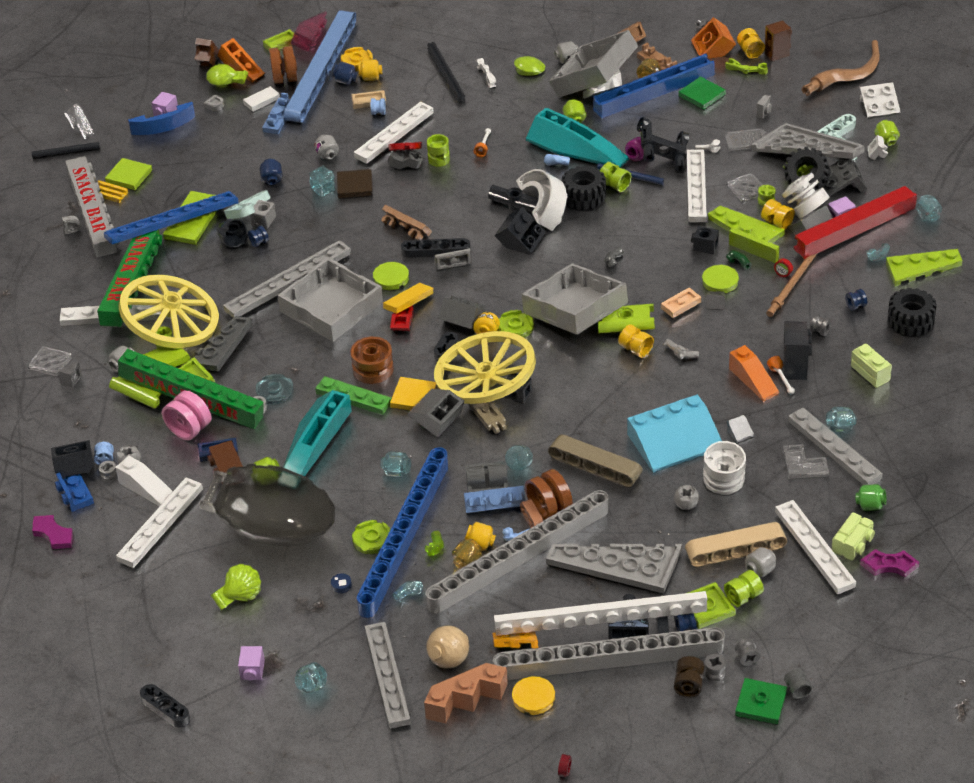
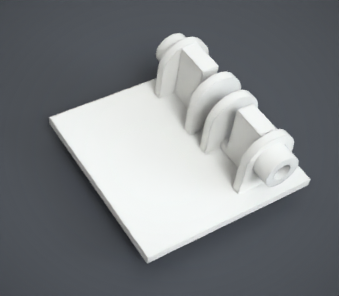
(879, 100)

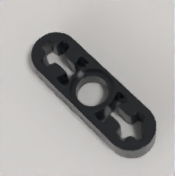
(168, 713)

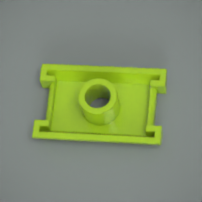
(629, 314)
(135, 391)

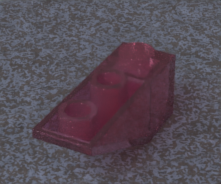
(307, 30)

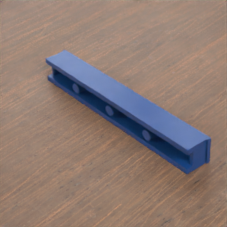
(652, 86)

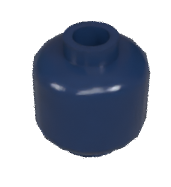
(344, 73)
(270, 171)

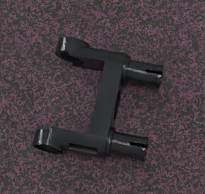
(651, 145)

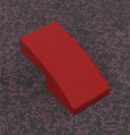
(402, 320)

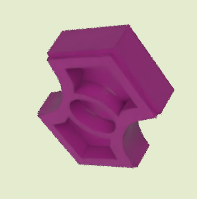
(47, 528)
(898, 563)

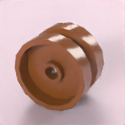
(282, 65)
(372, 360)
(549, 493)

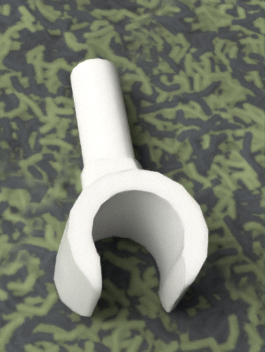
(713, 147)

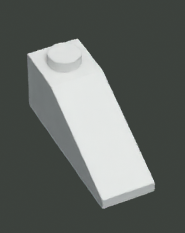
(142, 481)

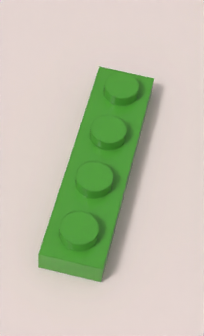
(358, 396)

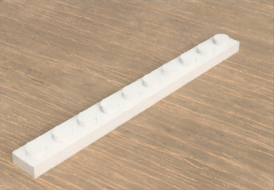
(600, 613)

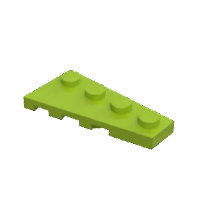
(729, 218)
(915, 265)

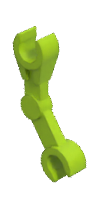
(735, 65)

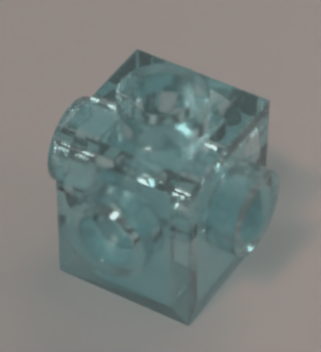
(322, 181)

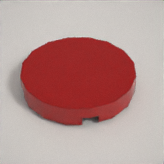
(405, 146)

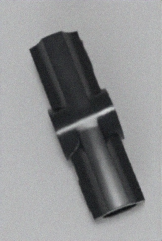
(513, 198)

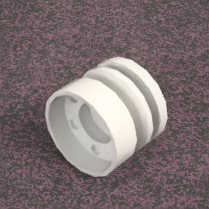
(805, 195)
(724, 467)

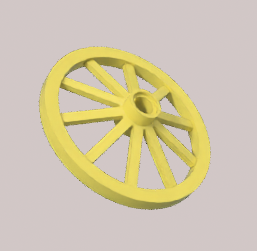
(170, 306)
(487, 372)

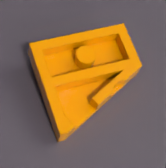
(515, 640)

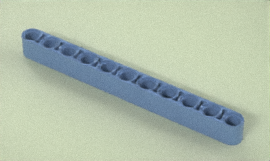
(320, 66)

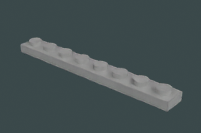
(278, 283)

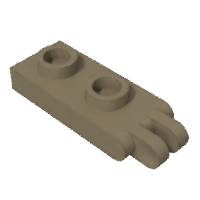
(489, 416)

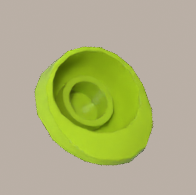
(529, 66)

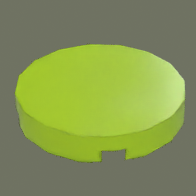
(391, 275)
(720, 278)
(516, 322)
(370, 536)

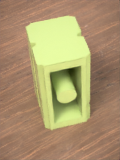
(871, 365)
(852, 536)

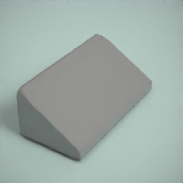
(452, 259)

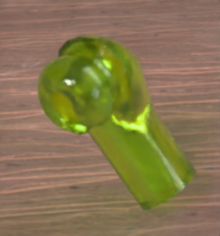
(437, 544)

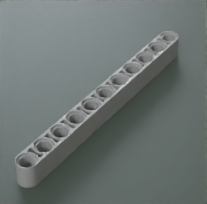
(516, 551)
(611, 653)

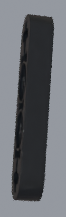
(409, 247)

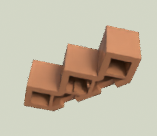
(464, 691)

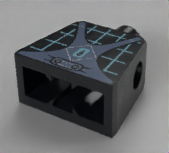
(628, 628)

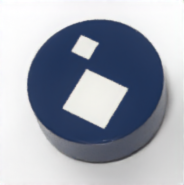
(341, 583)

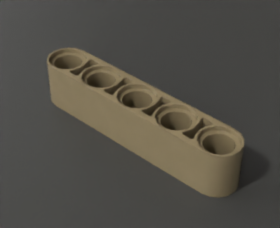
(595, 460)

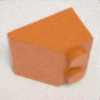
(713, 40)

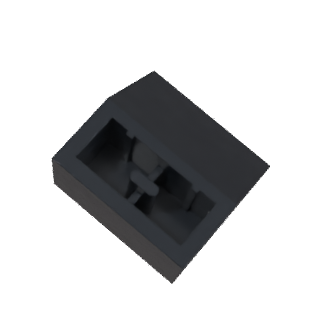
(520, 232)

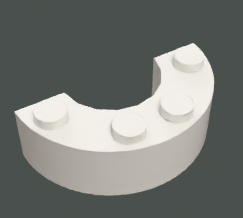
(551, 196)

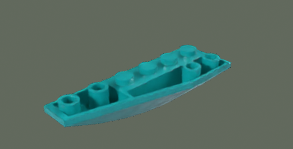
(572, 139)
(317, 430)

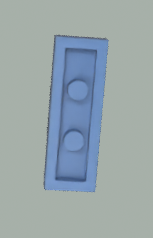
(276, 117)
(494, 499)

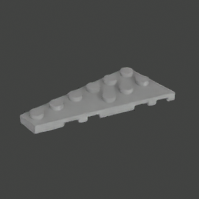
(791, 137)
(622, 563)

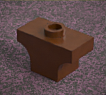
(206, 52)

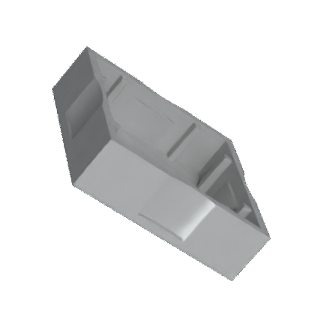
(593, 63)
(574, 298)
(330, 299)

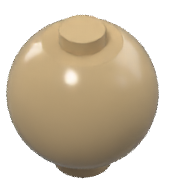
(447, 646)

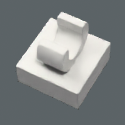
(877, 148)

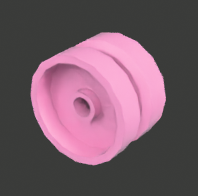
(186, 415)

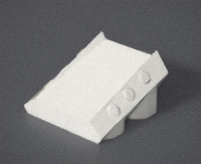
(615, 81)

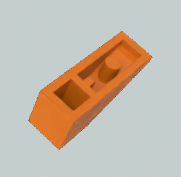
(236, 57)
(752, 373)

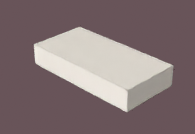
(261, 99)

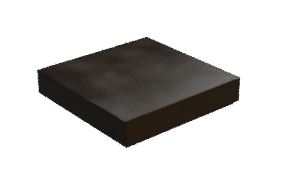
(354, 183)

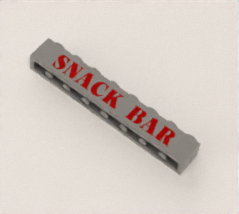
(91, 204)

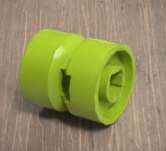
(438, 150)
(616, 177)
(744, 587)

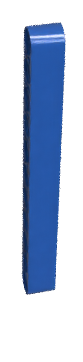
(402, 533)

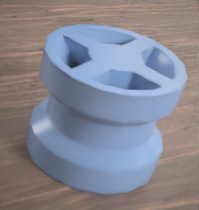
(378, 106)
(103, 452)

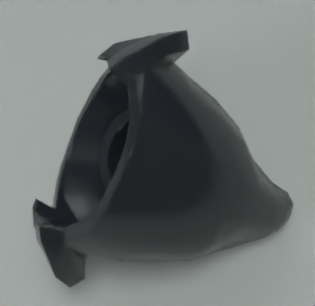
(233, 232)

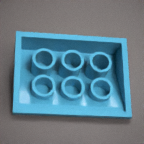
(673, 433)

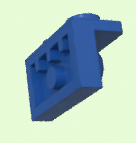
(74, 491)

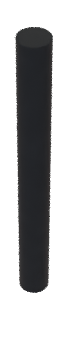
(67, 149)

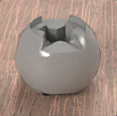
(128, 450)
(686, 497)

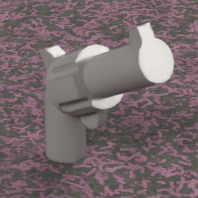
(680, 351)

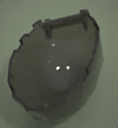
(270, 505)

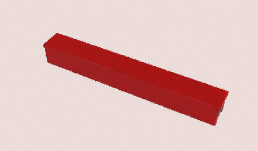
(855, 222)

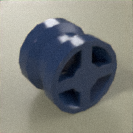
(258, 236)
(856, 299)
(685, 622)

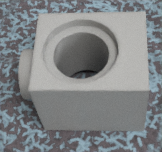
(263, 214)

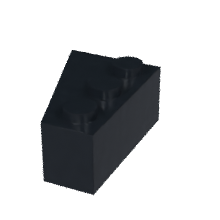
(796, 349)

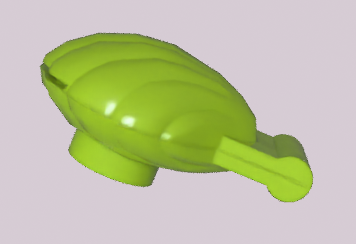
(223, 74)
(240, 584)

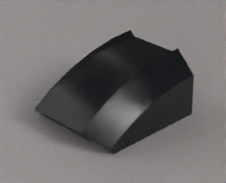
(72, 458)

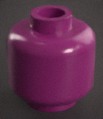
(634, 150)

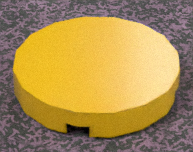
(356, 56)
(533, 695)

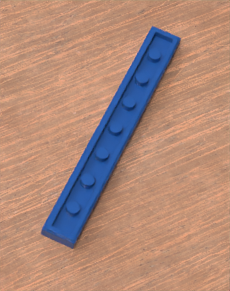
(170, 217)

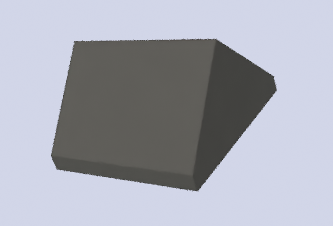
(810, 220)

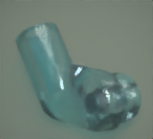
(874, 255)
(408, 588)

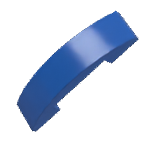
(162, 122)

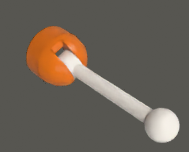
(481, 145)
(775, 365)

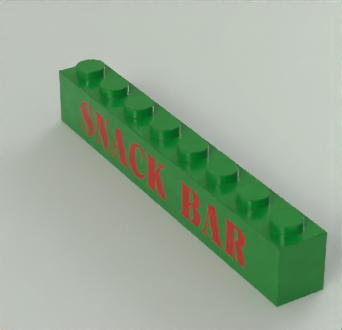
(133, 266)
(172, 381)

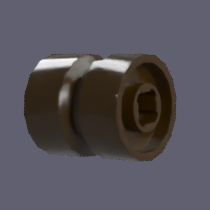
(689, 676)

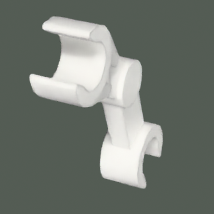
(489, 76)

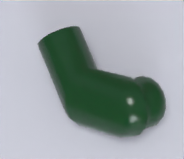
(741, 258)

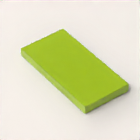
(192, 229)

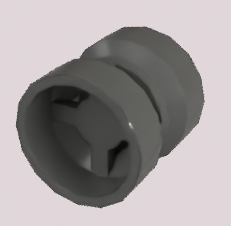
(797, 683)

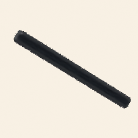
(446, 72)

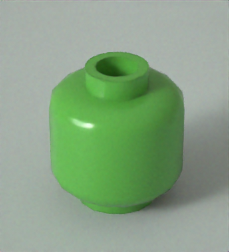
(871, 497)

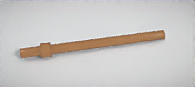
(778, 301)

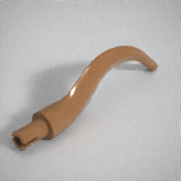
(826, 78)

